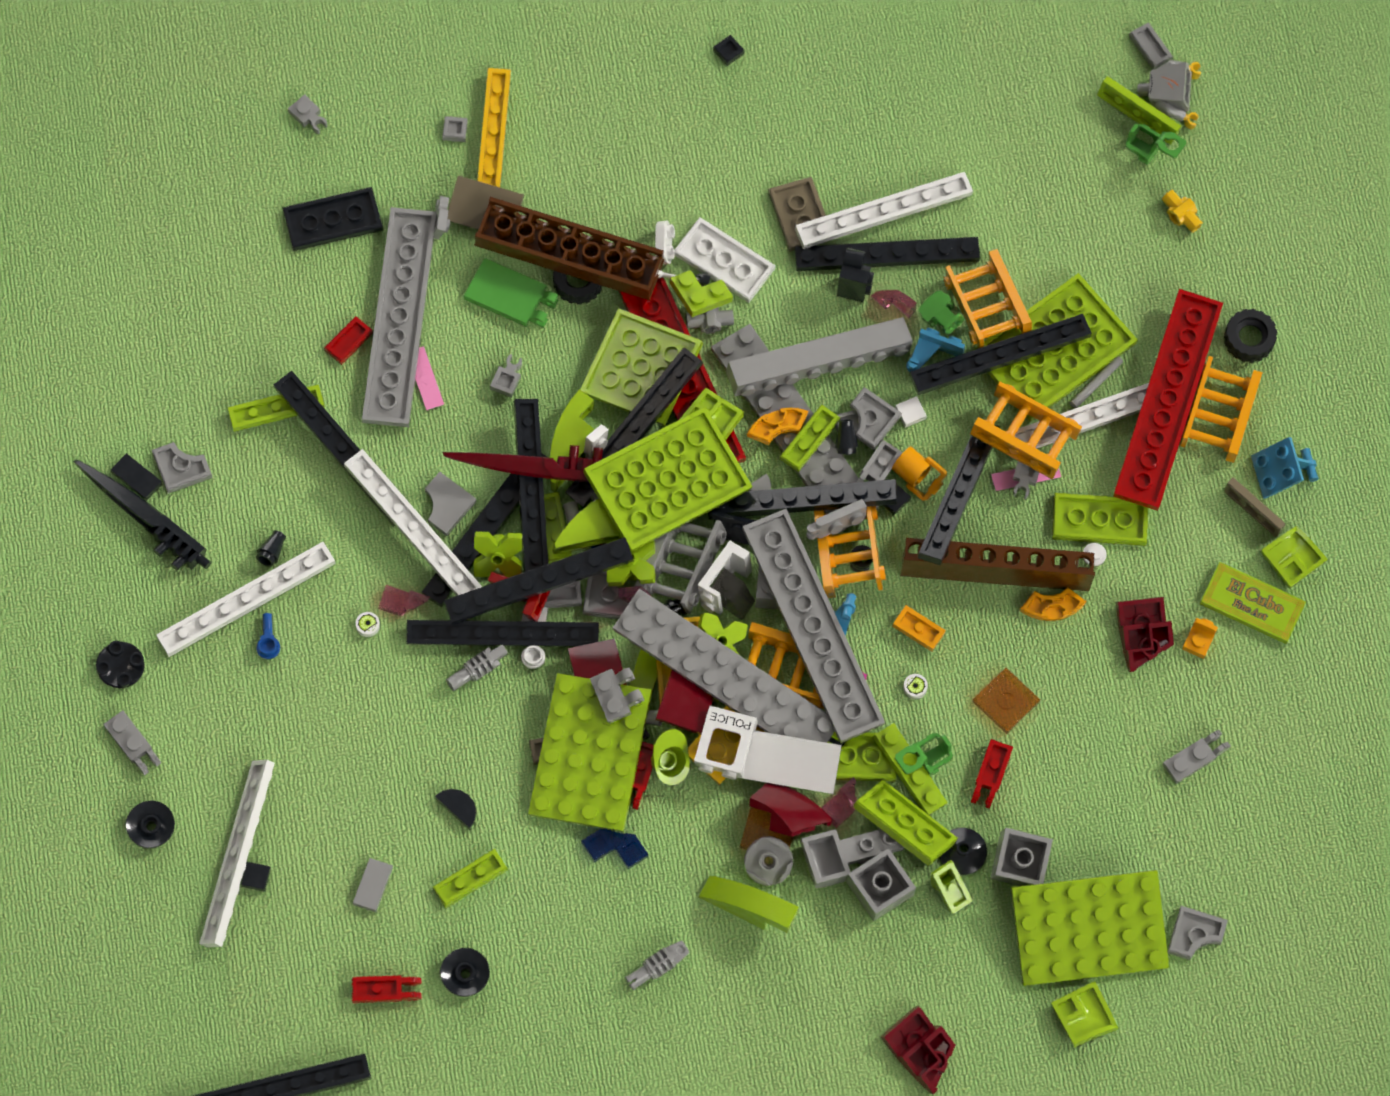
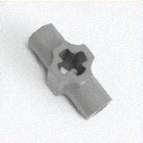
(710, 321)

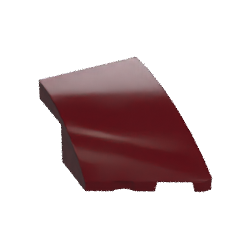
(1143, 630)
(595, 659)
(684, 704)
(790, 810)
(920, 1047)

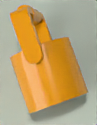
(914, 468)

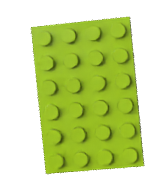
(1062, 370)
(667, 479)
(585, 761)
(1090, 927)

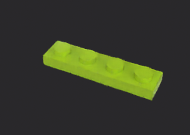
(1136, 108)
(265, 410)
(918, 782)

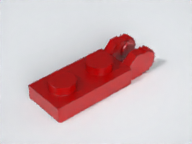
(992, 770)
(643, 773)
(384, 989)

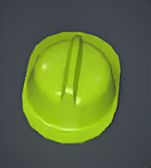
(671, 757)

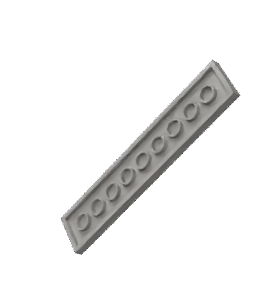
(399, 317)
(825, 464)
(813, 625)
(720, 670)

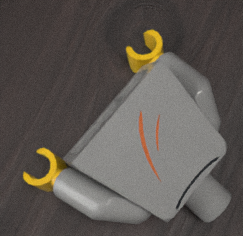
(1171, 89)

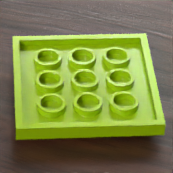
(633, 360)

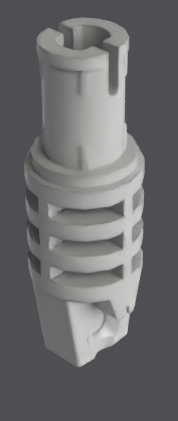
(477, 667)
(658, 964)

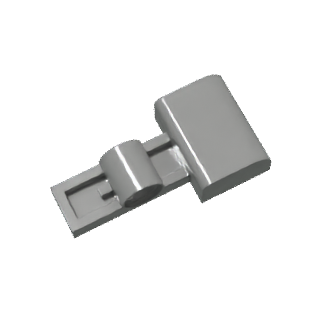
(830, 857)

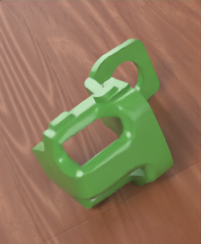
(1148, 151)
(938, 311)
(926, 759)

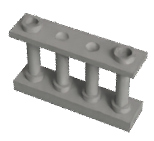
(667, 544)

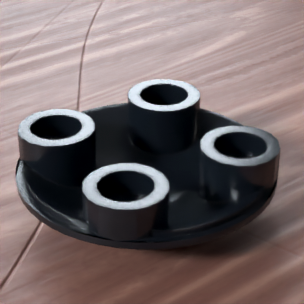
(120, 664)

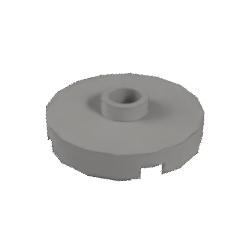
(766, 873)

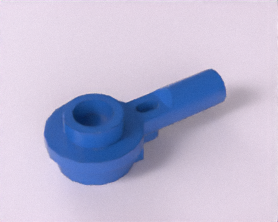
(268, 645)

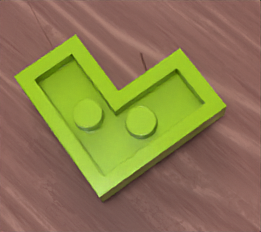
(698, 298)

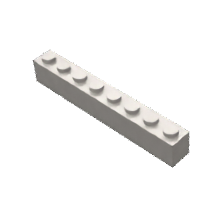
(819, 357)

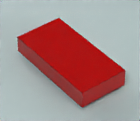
(348, 340)

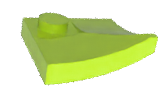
(722, 412)
(1293, 556)
(1084, 1014)

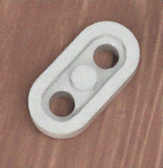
(663, 240)

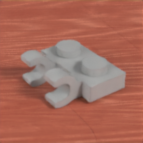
(611, 696)

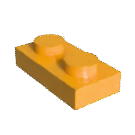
(919, 628)

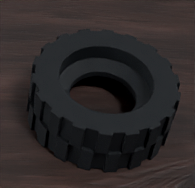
(574, 294)
(1250, 318)

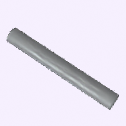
(1096, 382)

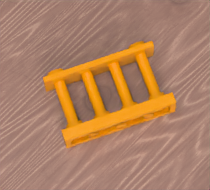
(1004, 284)
(1242, 404)
(1025, 451)
(829, 560)
(783, 643)

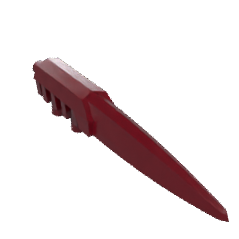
(565, 468)

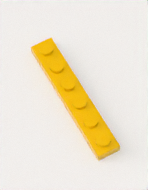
(494, 126)

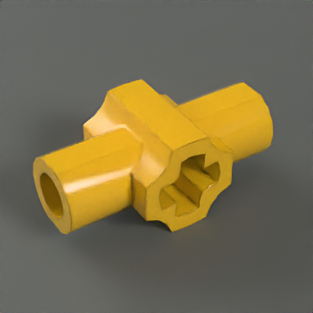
(1182, 211)

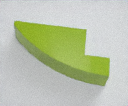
(572, 430)
(587, 529)
(749, 903)

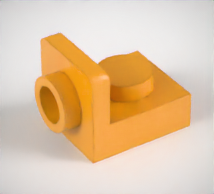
(1200, 637)

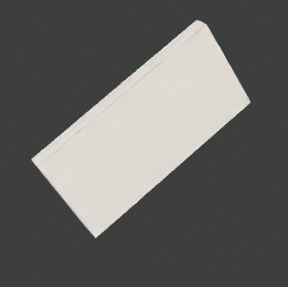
(725, 259)
(792, 762)

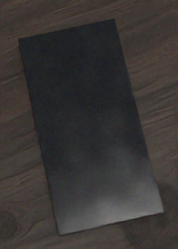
(332, 219)

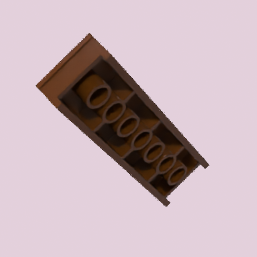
(570, 249)
(999, 570)

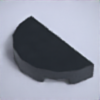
(459, 805)

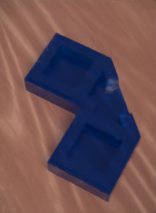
(626, 845)

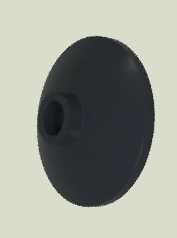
(145, 814)
(969, 861)
(465, 960)

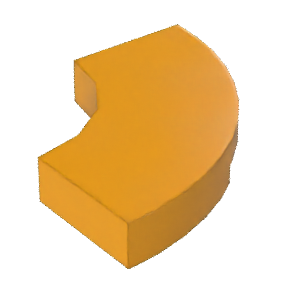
(777, 423)
(1053, 606)

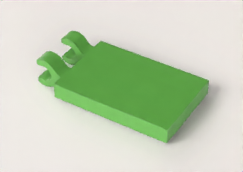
(510, 294)

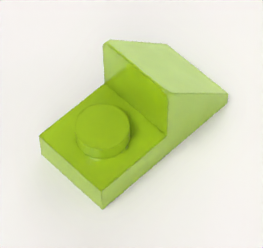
(951, 887)

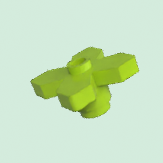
(496, 553)
(636, 570)
(728, 635)

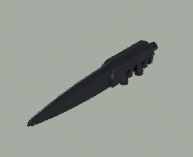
(153, 521)

